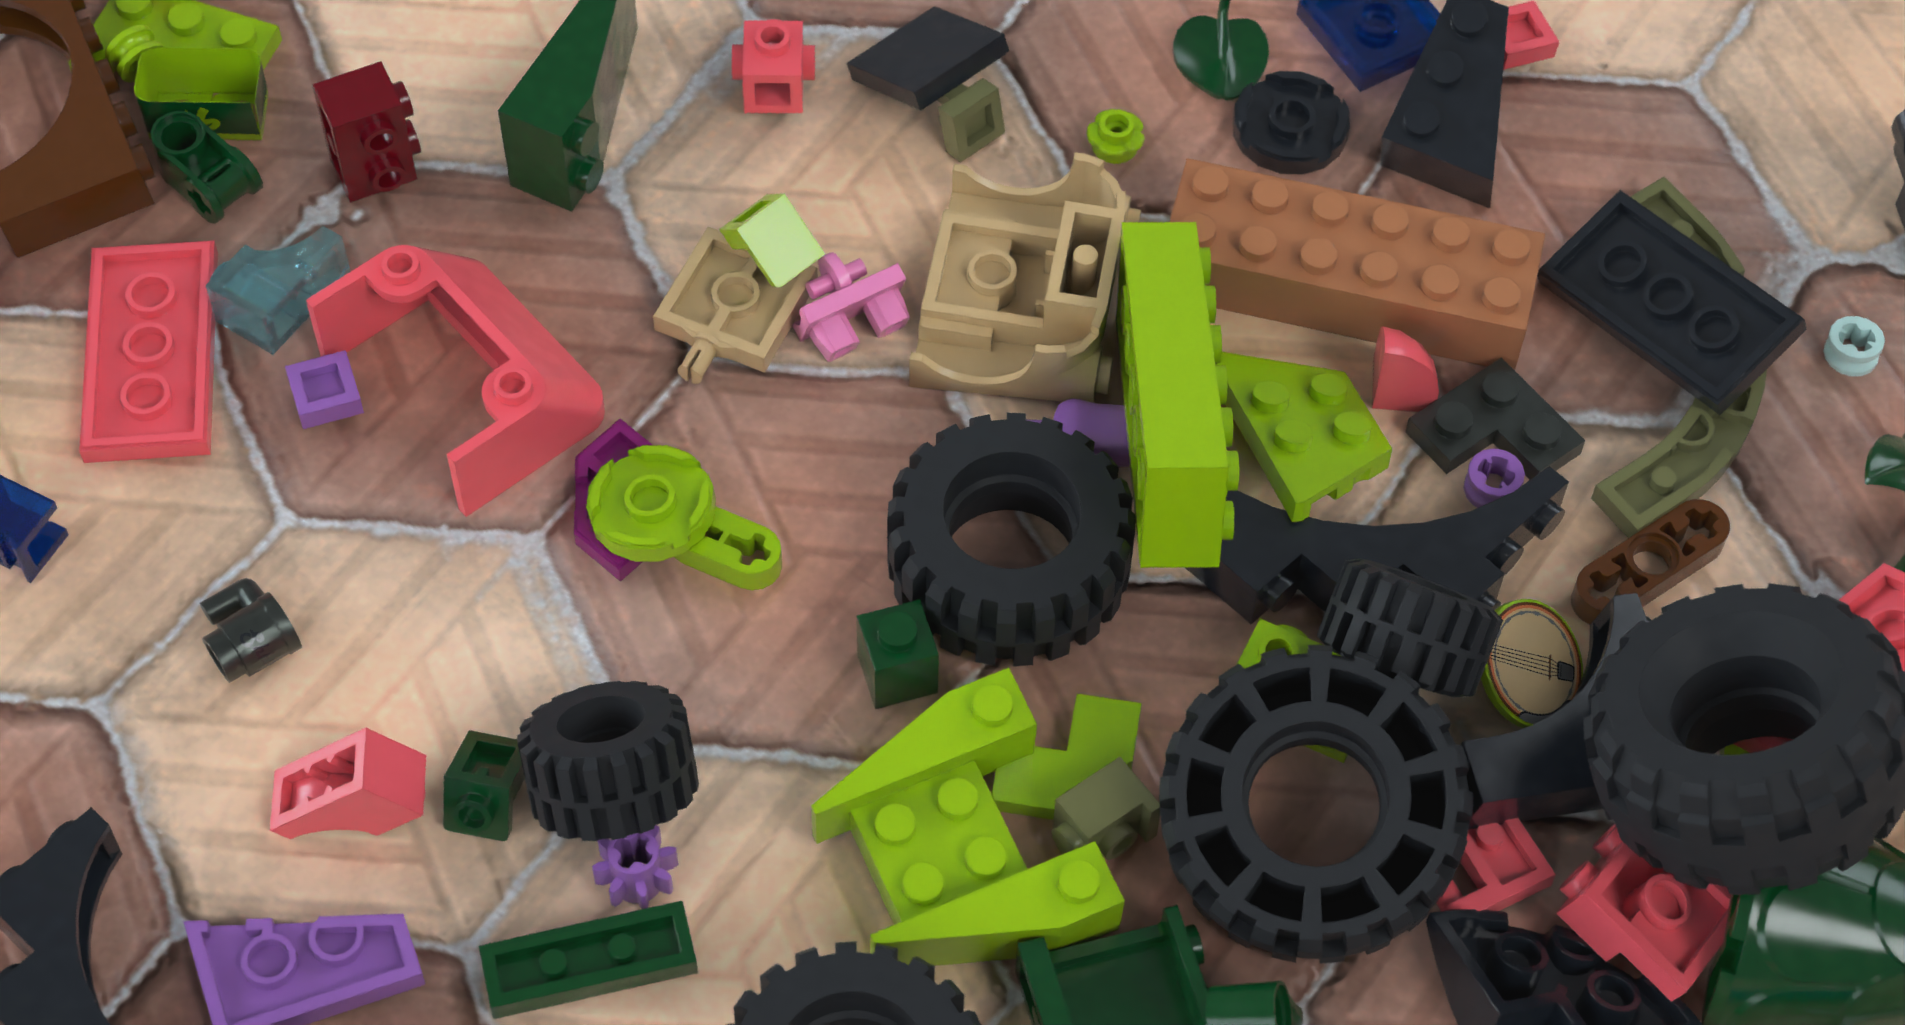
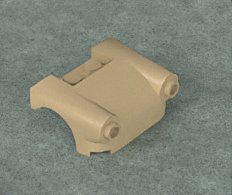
(1023, 286)

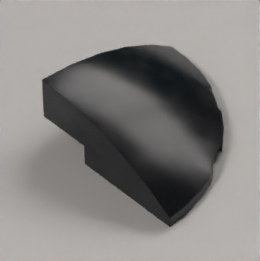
(1536, 978)

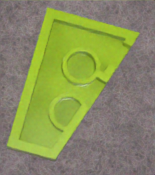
(187, 25)

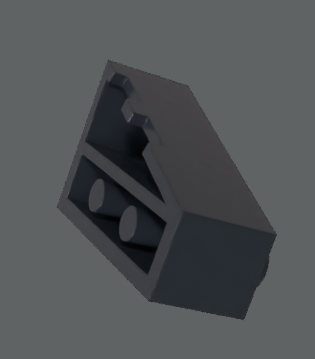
(1451, 104)

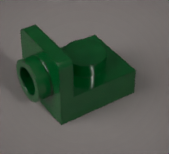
(482, 786)

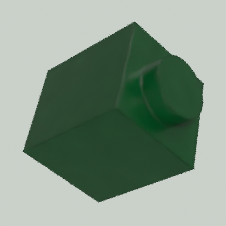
(897, 654)

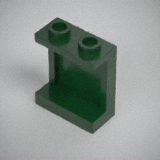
(1117, 979)

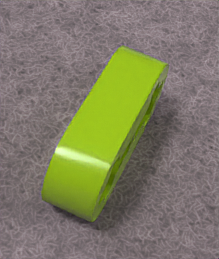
(723, 550)

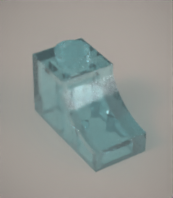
(267, 290)

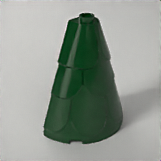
(1816, 950)

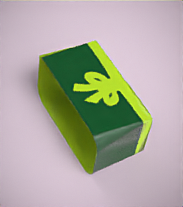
(194, 75)

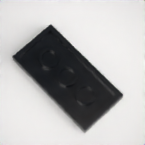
(1671, 302)

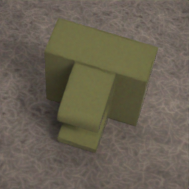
(970, 118)

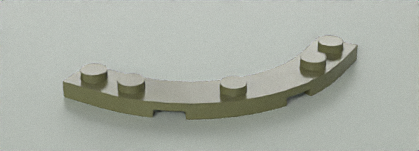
(1703, 441)

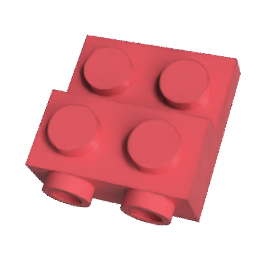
(1645, 915)

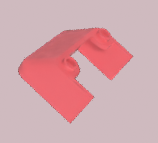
(535, 389)

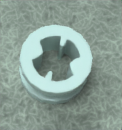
(1847, 358)

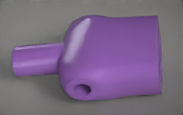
(1100, 423)

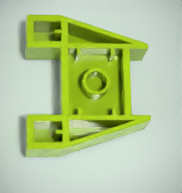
(944, 846)

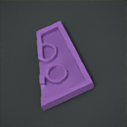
(301, 969)

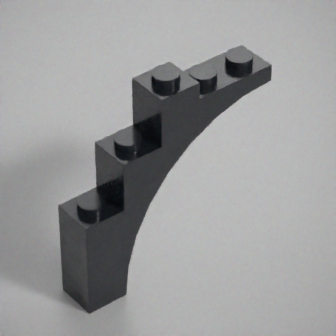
(1461, 551)

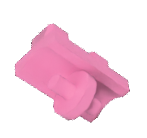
(829, 317)

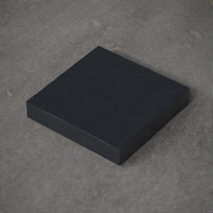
(928, 57)

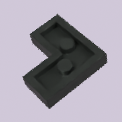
(1499, 410)

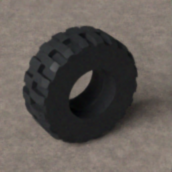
(1333, 705)

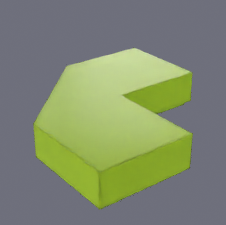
(1098, 735)

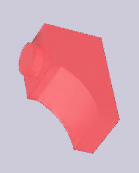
(350, 785)

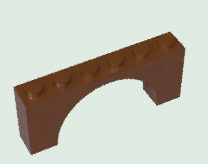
(84, 164)

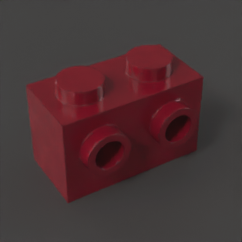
(368, 130)

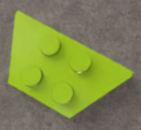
(1304, 429)

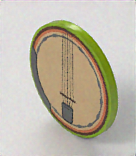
(1532, 663)

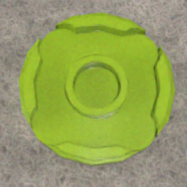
(651, 503)

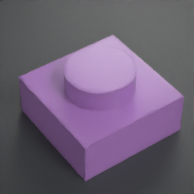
(324, 389)

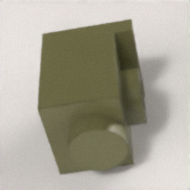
(1107, 810)

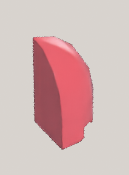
(1402, 373)

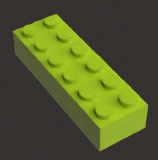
(1174, 396)

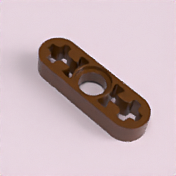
(1663, 539)

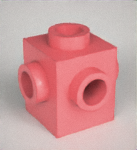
(773, 66)

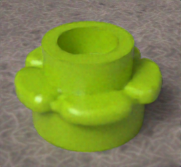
(1115, 146)

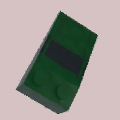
(567, 103)

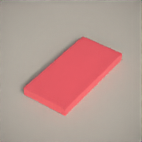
(149, 353)

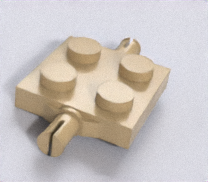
(728, 308)

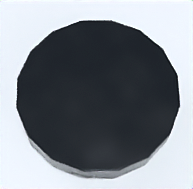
(1291, 123)

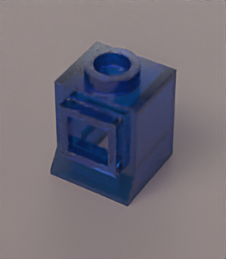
(25, 532)

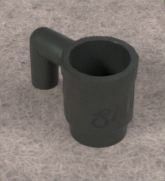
(250, 636)

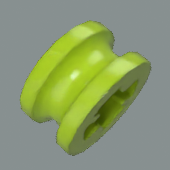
(127, 48)

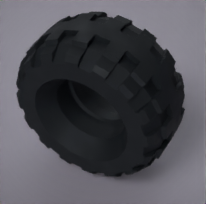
(1738, 672)

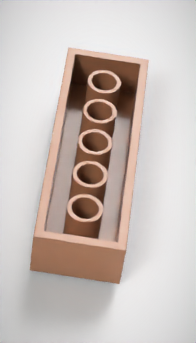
(1362, 263)

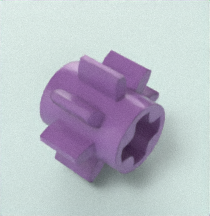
(640, 881)

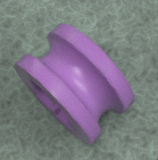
(1495, 462)

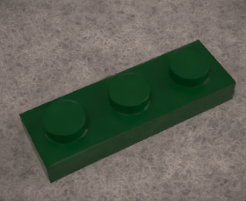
(588, 959)

